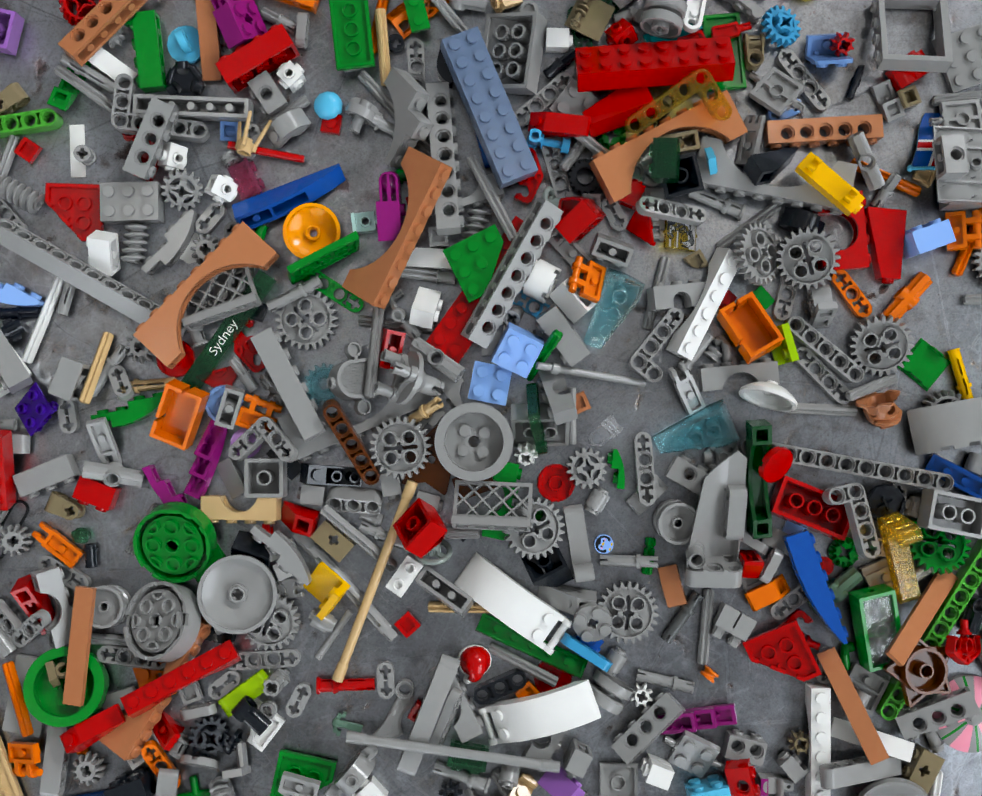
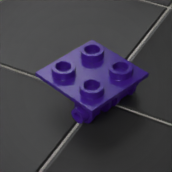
(35, 409)

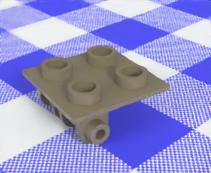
(590, 18)

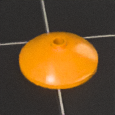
(303, 221)

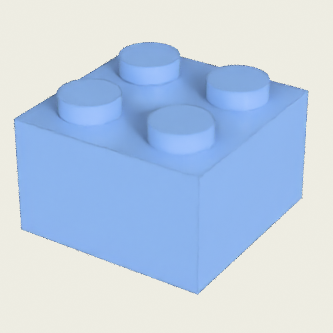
(927, 237)
(517, 350)
(489, 383)

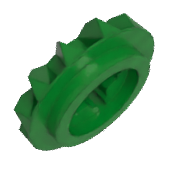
(603, 139)
(835, 550)

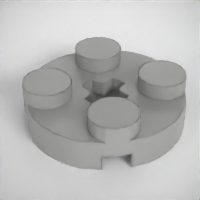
(595, 612)

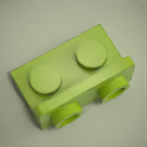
(787, 350)

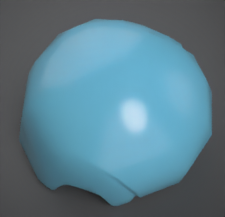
(328, 105)

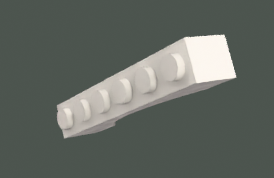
(691, 333)
(819, 725)

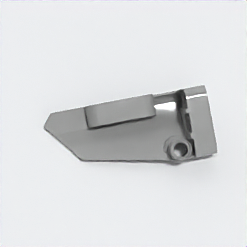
(719, 527)

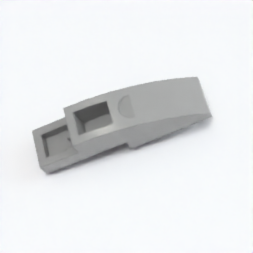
(178, 239)
(290, 558)

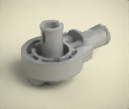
(365, 112)

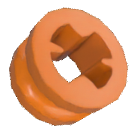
(709, 674)

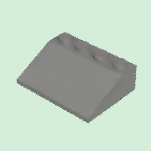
(516, 49)

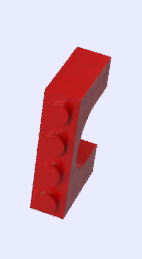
(856, 254)

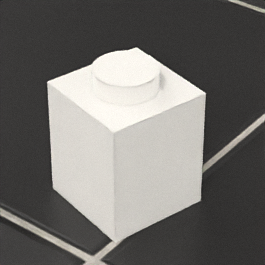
(558, 40)

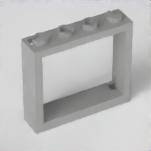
(915, 63)

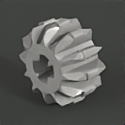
(201, 245)
(136, 352)
(22, 537)
(82, 765)
(221, 787)

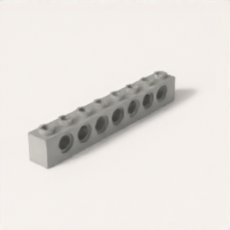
(442, 94)
(512, 262)

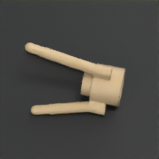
(244, 144)

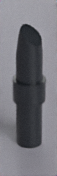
(855, 82)

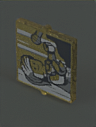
(679, 236)

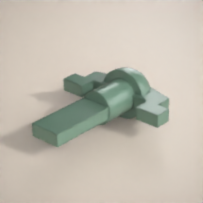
(337, 722)

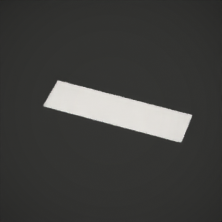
(77, 137)

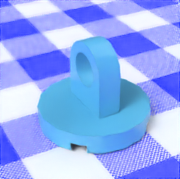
(184, 44)

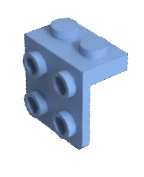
(819, 54)

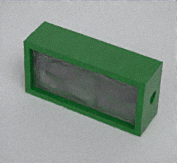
(874, 624)

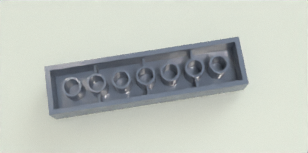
(488, 107)

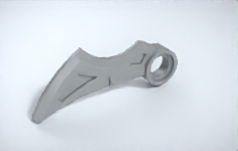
(392, 724)

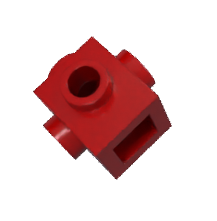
(621, 33)

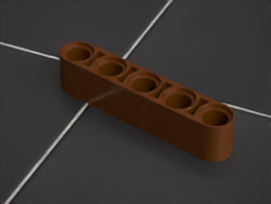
(346, 434)

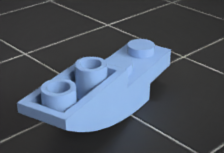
(16, 295)

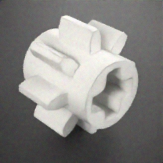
(526, 453)
(643, 699)

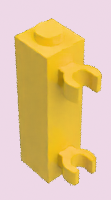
(830, 184)

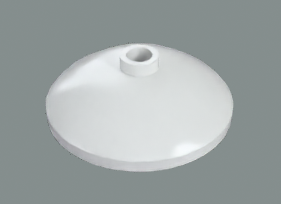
(768, 396)

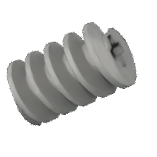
(21, 196)
(475, 222)
(134, 243)

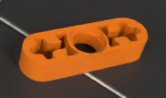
(852, 285)
(160, 756)

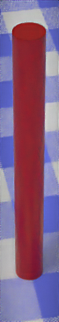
(273, 153)

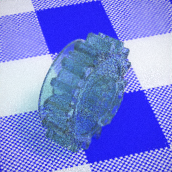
(314, 381)

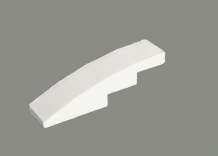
(428, 259)
(894, 746)

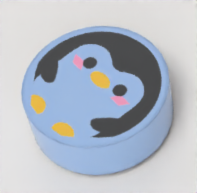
(603, 543)

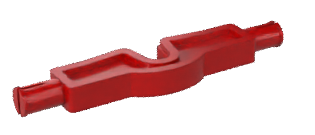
(730, 29)

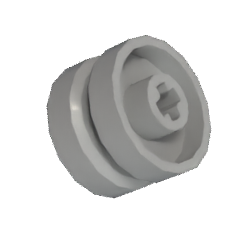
(663, 18)
(665, 518)
(110, 606)
(609, 692)

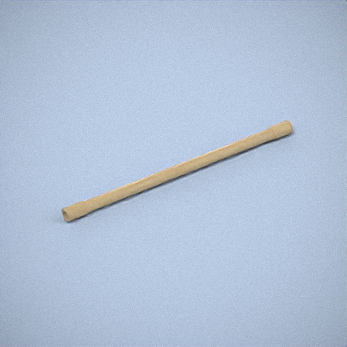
(342, 665)

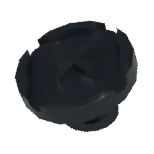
(885, 500)

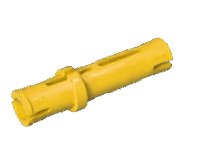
(960, 374)

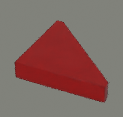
(641, 227)
(222, 377)

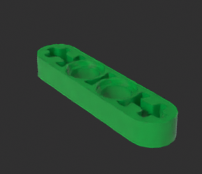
(332, 287)

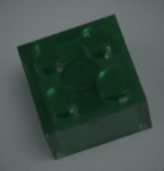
(666, 160)

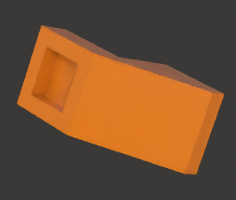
(767, 593)

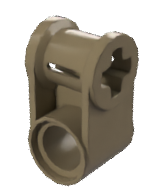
(753, 48)
(13, 98)
(62, 505)

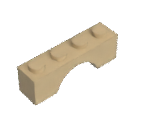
(264, 509)

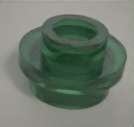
(80, 535)

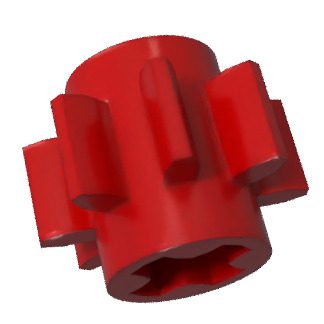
(846, 46)

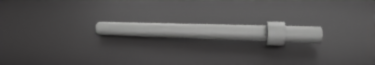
(556, 368)

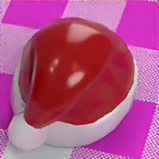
(474, 662)

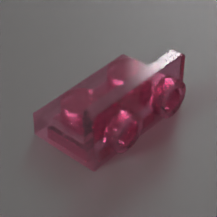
(246, 179)

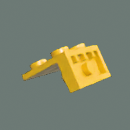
(327, 588)

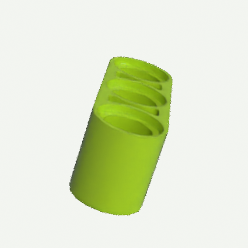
(251, 687)

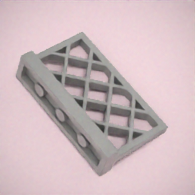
(226, 308)
(488, 521)

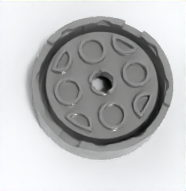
(473, 462)
(177, 622)

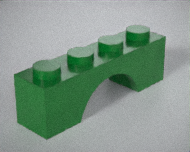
(507, 474)

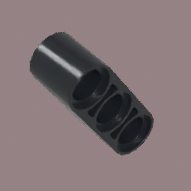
(493, 693)

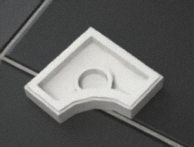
(260, 742)

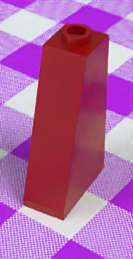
(616, 108)
(886, 242)

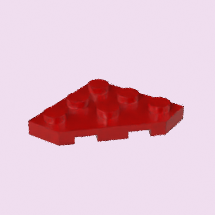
(76, 206)
(784, 651)

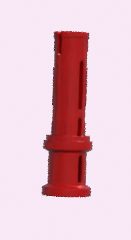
(352, 684)

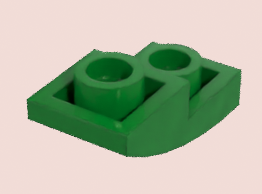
(615, 462)

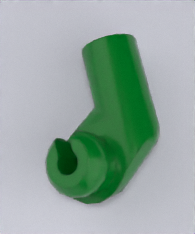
(844, 654)

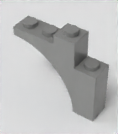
(410, 122)

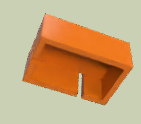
(750, 327)
(183, 414)

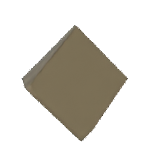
(909, 97)

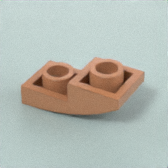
(672, 585)

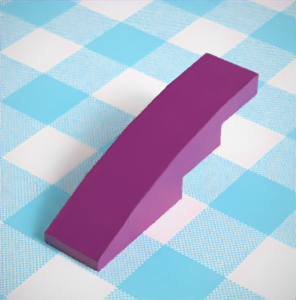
(207, 459)
(162, 487)
(703, 718)

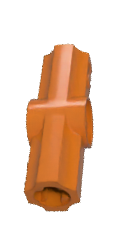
(908, 296)

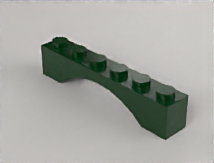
(758, 507)

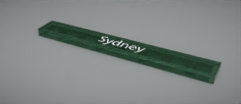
(225, 336)

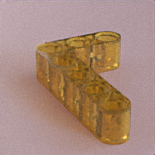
(677, 98)
(896, 535)

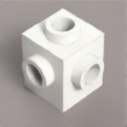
(294, 81)
(173, 157)
(221, 188)

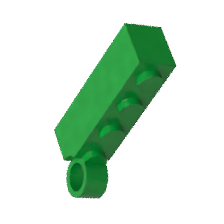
(149, 51)

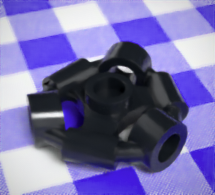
(184, 80)

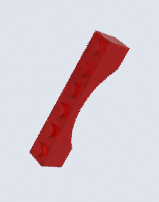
(198, 668)

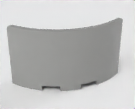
(946, 425)

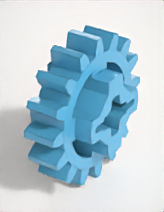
(780, 26)

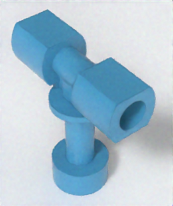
(535, 139)

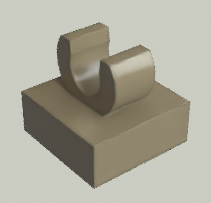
(54, 672)

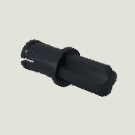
(559, 65)
(19, 313)

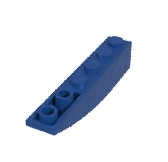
(283, 199)
(813, 580)

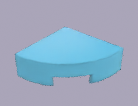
(711, 160)

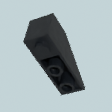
(766, 166)
(329, 475)

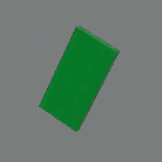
(352, 34)
(739, 78)
(323, 258)

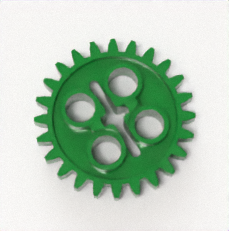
(936, 559)

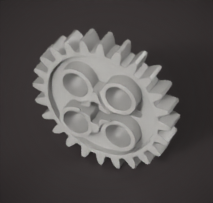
(825, 252)
(756, 253)
(294, 332)
(884, 361)
(402, 464)
(539, 544)
(644, 612)
(284, 625)

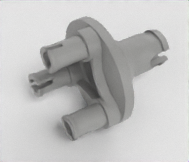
(408, 378)

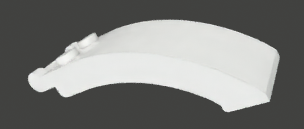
(511, 602)
(540, 713)

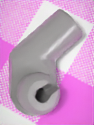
(725, 346)

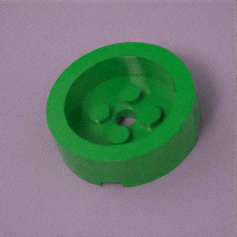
(184, 526)
(46, 702)

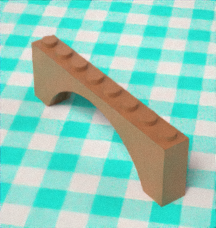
(616, 167)
(425, 183)
(163, 329)
(131, 735)

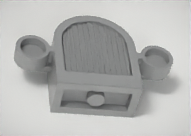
(348, 379)
(354, 773)

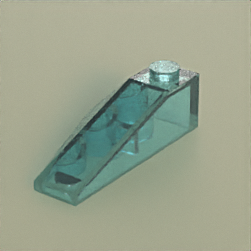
(617, 299)
(703, 429)

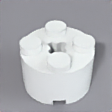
(541, 280)

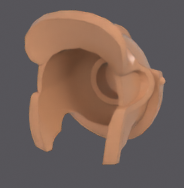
(881, 409)

